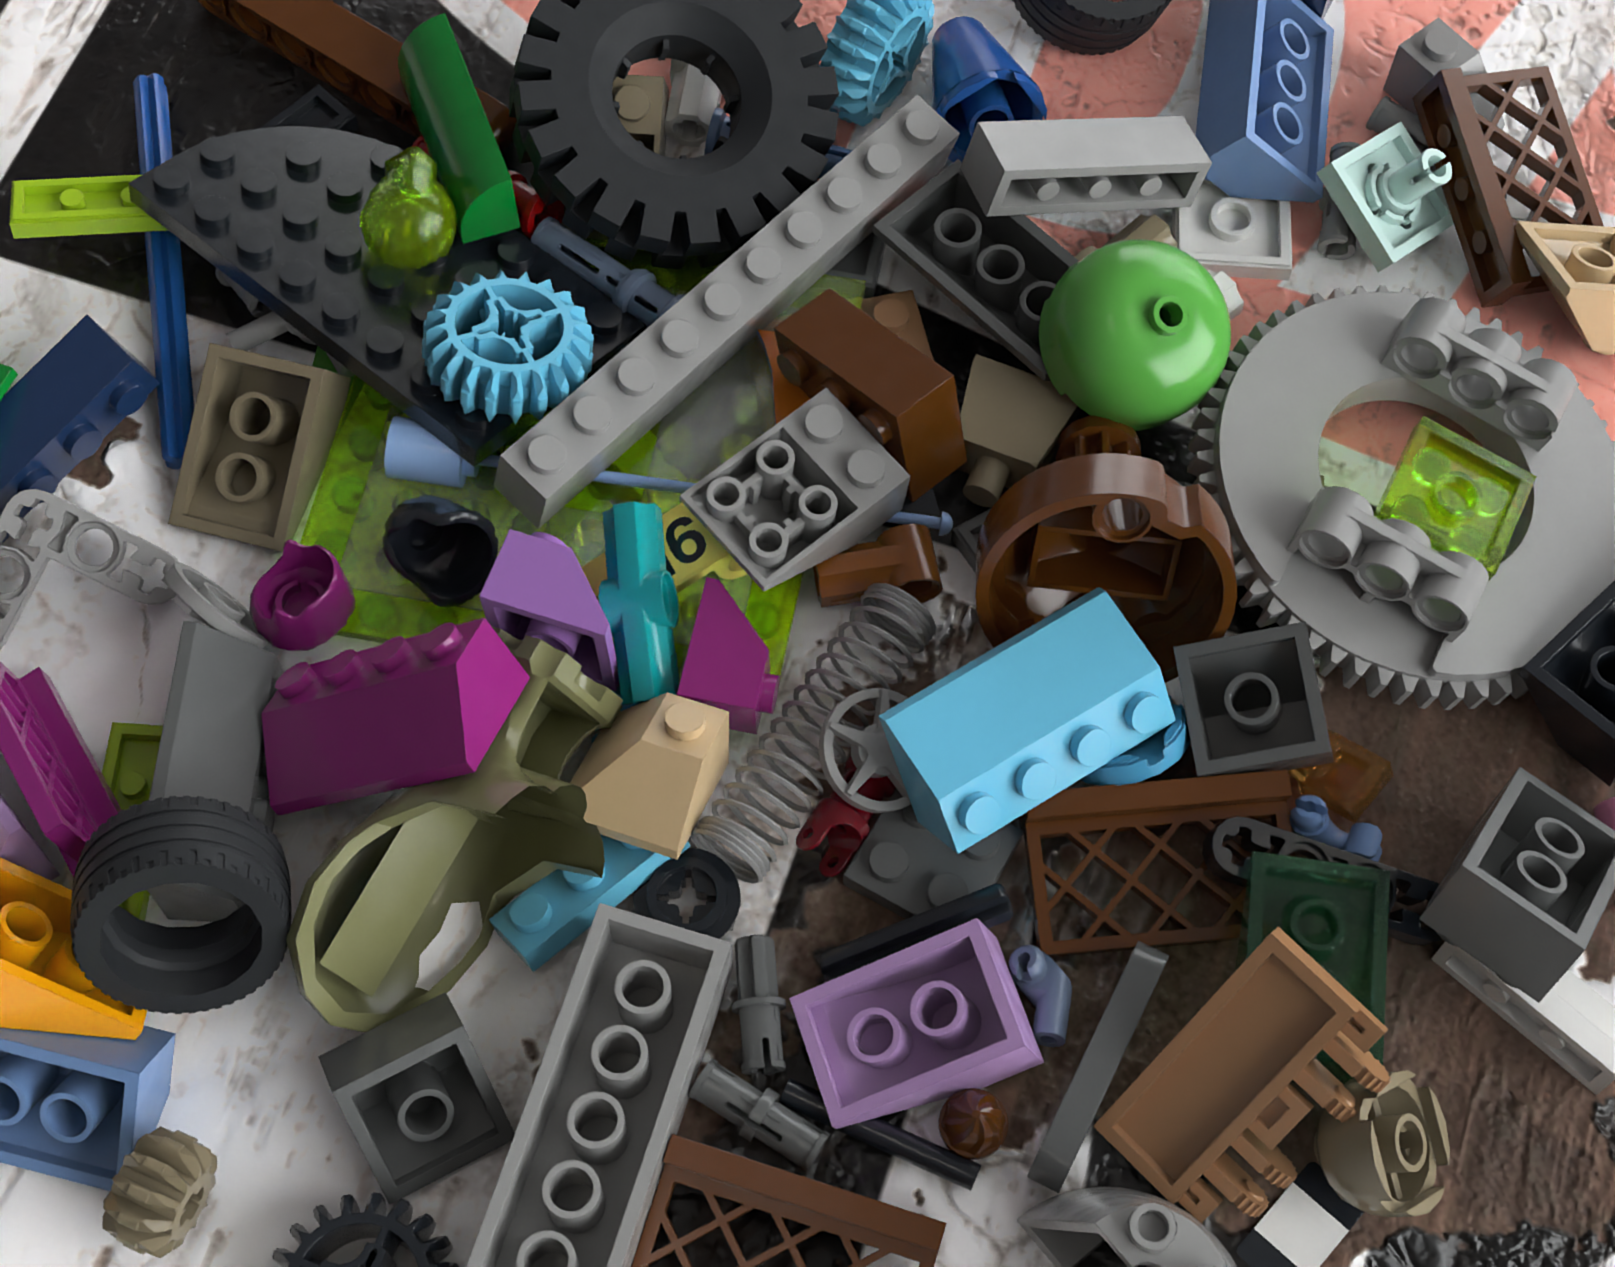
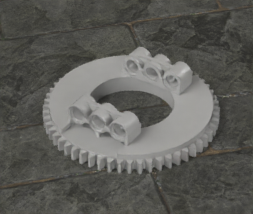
(1375, 586)

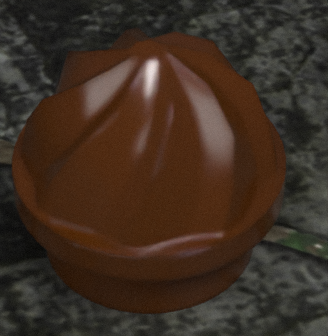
(973, 1123)

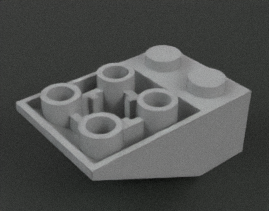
(800, 492)

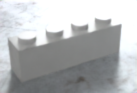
(1084, 165)

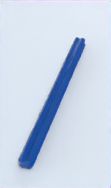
(165, 281)

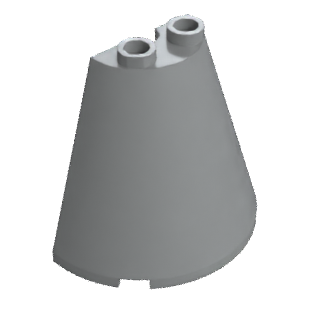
(1132, 1222)

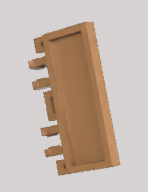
(1231, 1080)

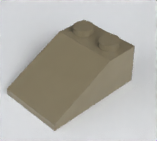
(256, 446)

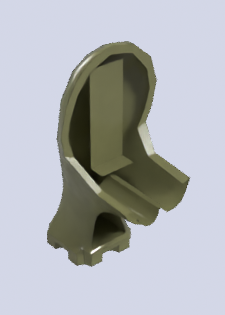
(448, 843)

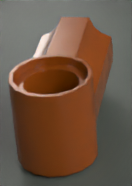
(898, 557)

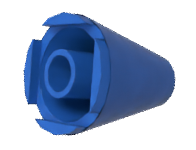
(978, 81)

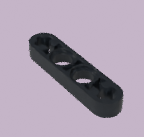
(1258, 837)

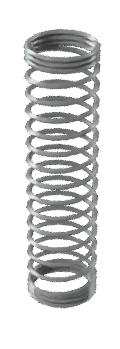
(734, 835)

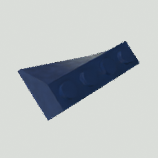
(67, 409)

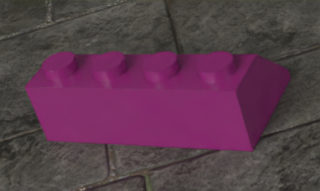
(388, 716)

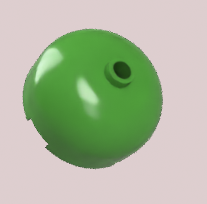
(1135, 333)

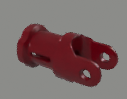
(841, 822)

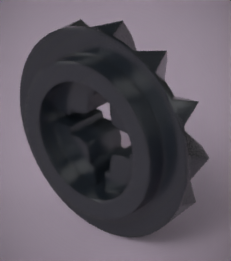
(712, 882)

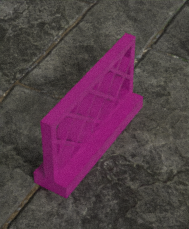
(52, 763)

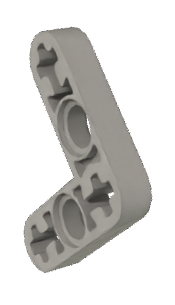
(61, 545)

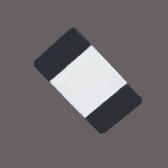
(1300, 1225)

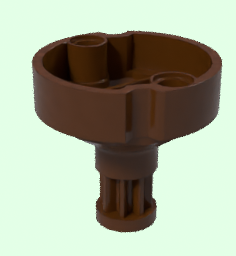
(1111, 525)

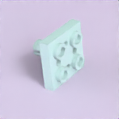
(1390, 194)

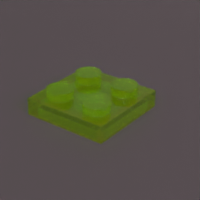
(1457, 493)

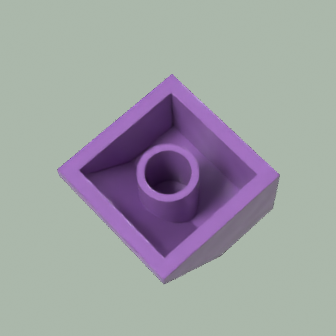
(545, 595)

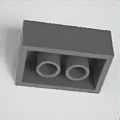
(1527, 886)

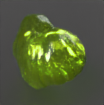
(409, 213)

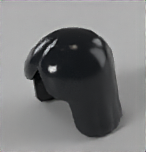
(426, 529)

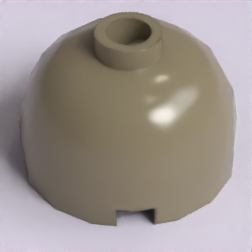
(1388, 1150)

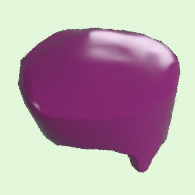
(301, 598)

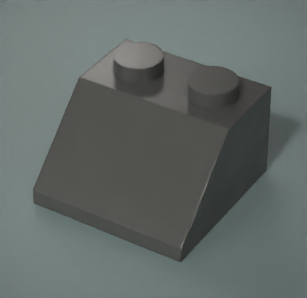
(1253, 702)
(416, 1098)

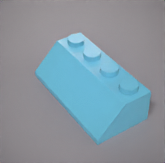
(1026, 720)

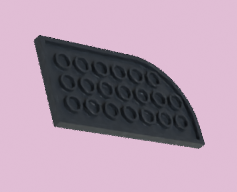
(285, 225)

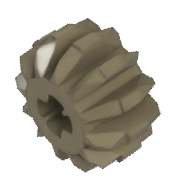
(159, 1192)

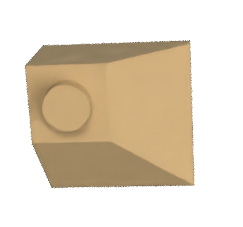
(1580, 274)
(655, 772)

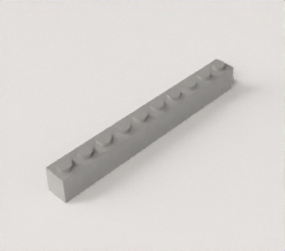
(721, 314)

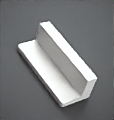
(1568, 1024)

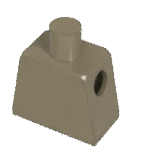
(1008, 427)

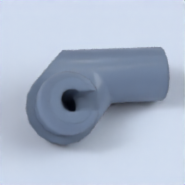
(1046, 989)

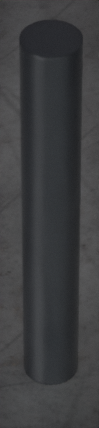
(887, 1138)

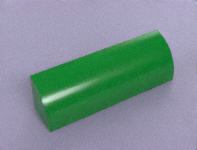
(457, 131)

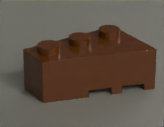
(881, 381)

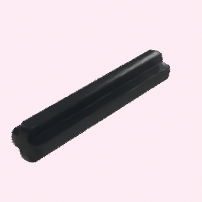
(988, 904)

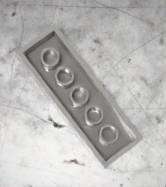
(606, 1097)

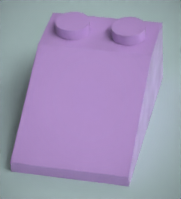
(916, 1026)

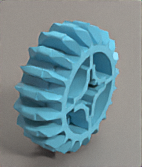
(875, 53)
(507, 345)

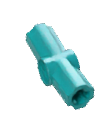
(640, 601)

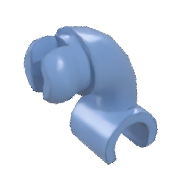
(1312, 821)

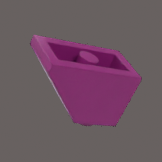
(728, 662)

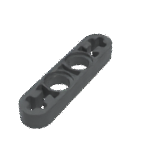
(1097, 1067)

